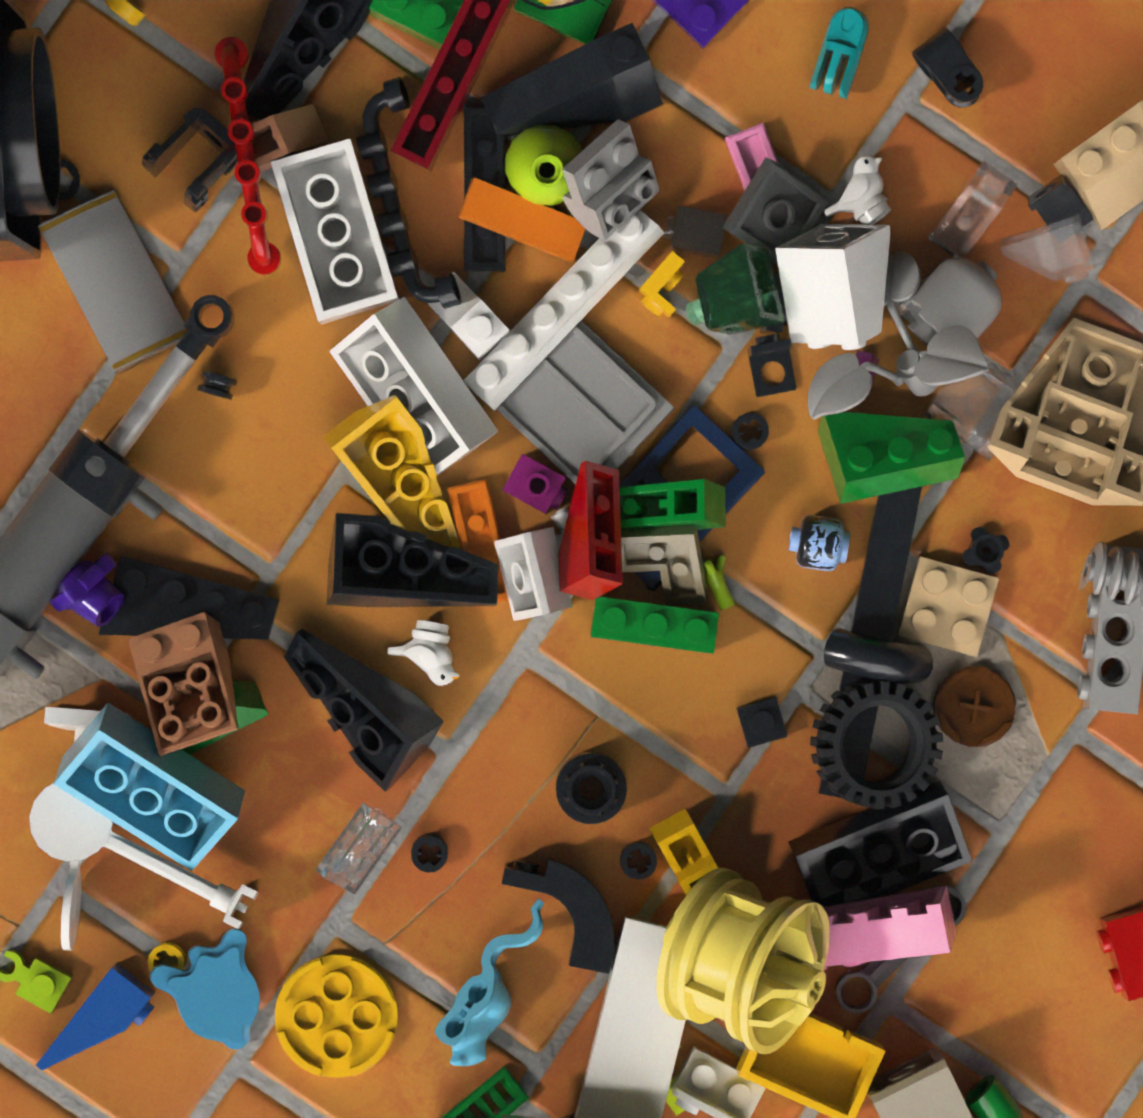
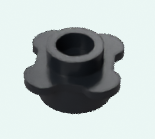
(989, 561)

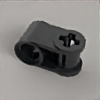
(946, 61)

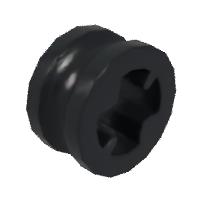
(217, 385)
(752, 443)
(428, 865)
(632, 871)

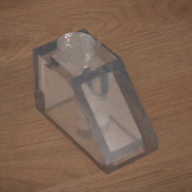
(973, 210)
(1053, 250)

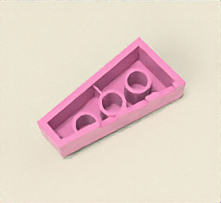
(890, 927)

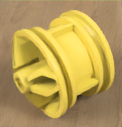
(743, 960)

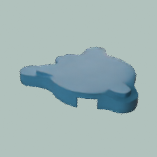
(216, 991)

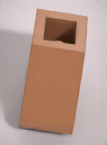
(287, 135)

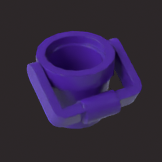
(90, 592)

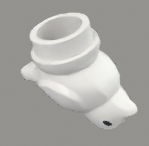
(863, 193)
(429, 651)

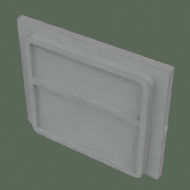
(585, 405)

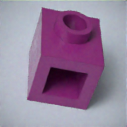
(536, 485)

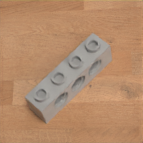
(1123, 692)

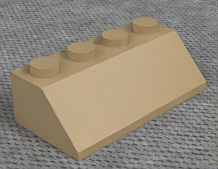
(1109, 168)

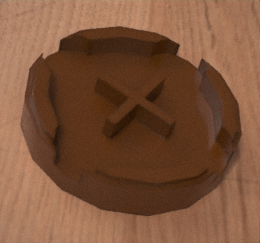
(975, 706)

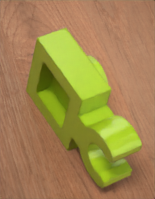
(39, 983)

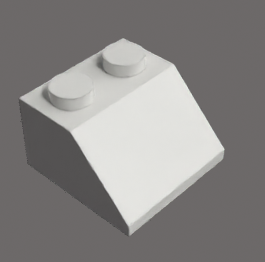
(532, 573)

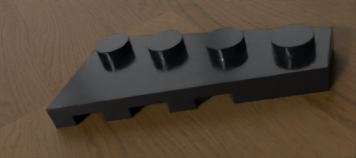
(164, 596)

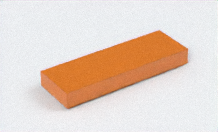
(522, 220)
(477, 524)

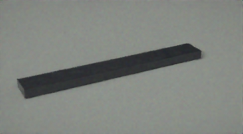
(878, 605)

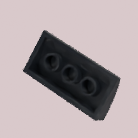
(882, 849)

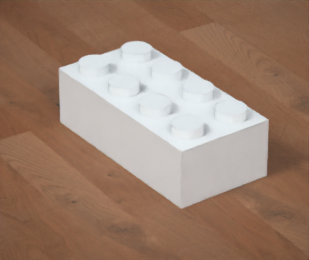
(335, 231)

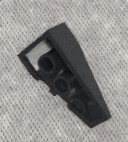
(580, 89)

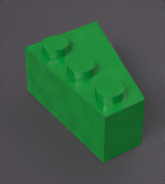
(888, 453)

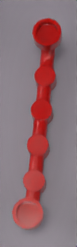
(232, 56)

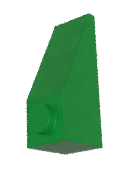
(673, 504)

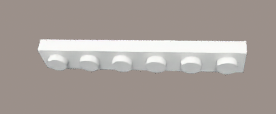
(561, 309)

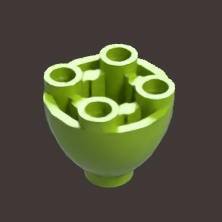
(532, 149)

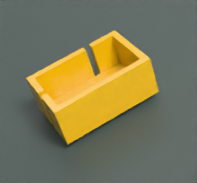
(818, 1067)

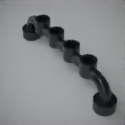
(384, 185)

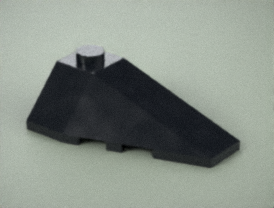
(292, 44)
(400, 568)
(377, 716)

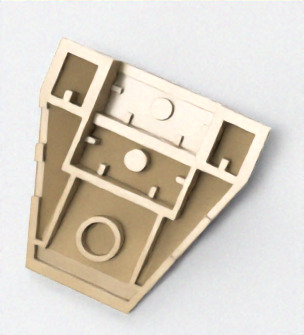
(1079, 419)

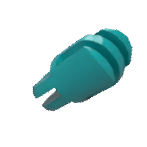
(844, 40)

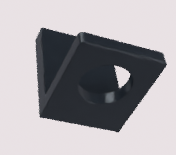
(1058, 201)
(766, 350)

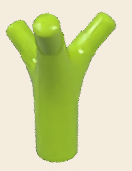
(717, 583)

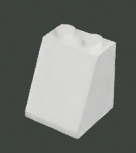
(835, 284)

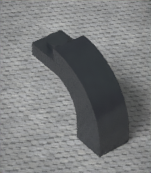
(593, 927)

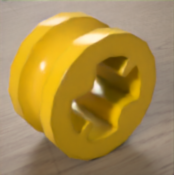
(171, 949)

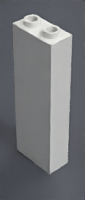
(633, 1037)

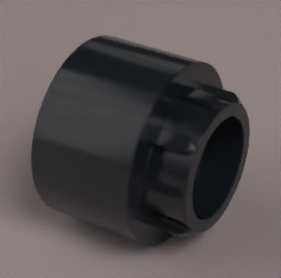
(599, 808)

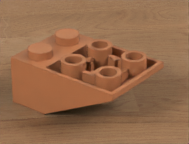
(185, 682)

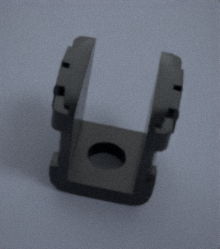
(214, 132)

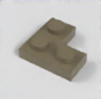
(674, 553)

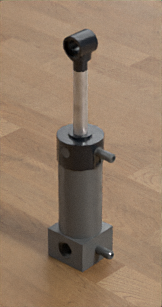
(82, 495)

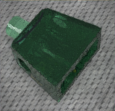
(737, 293)

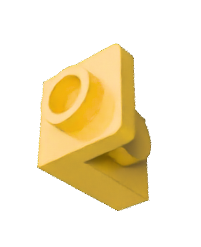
(665, 278)

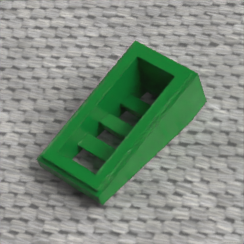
(508, 1082)

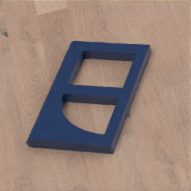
(735, 489)

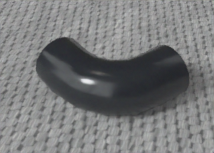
(877, 657)

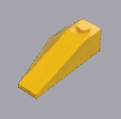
(393, 466)

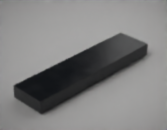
(485, 161)

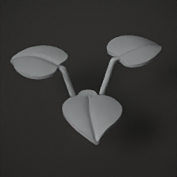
(949, 357)

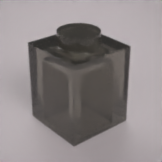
(695, 231)

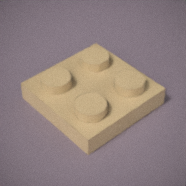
(947, 606)

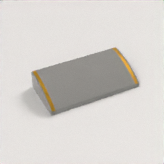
(114, 281)

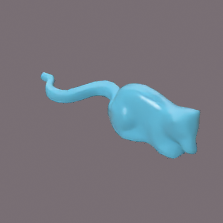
(483, 999)

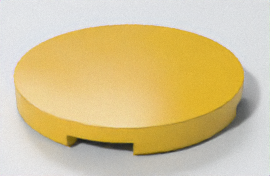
(336, 1015)

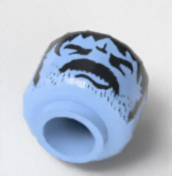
(819, 543)

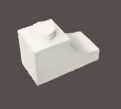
(472, 321)

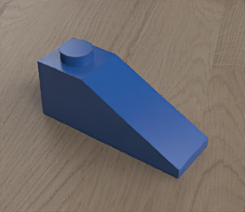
(105, 1013)

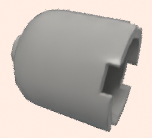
(953, 296)

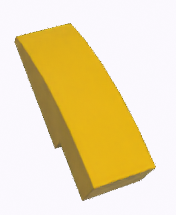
(683, 849)

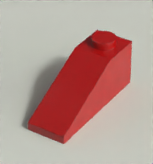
(592, 535)

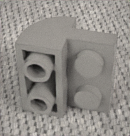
(609, 181)

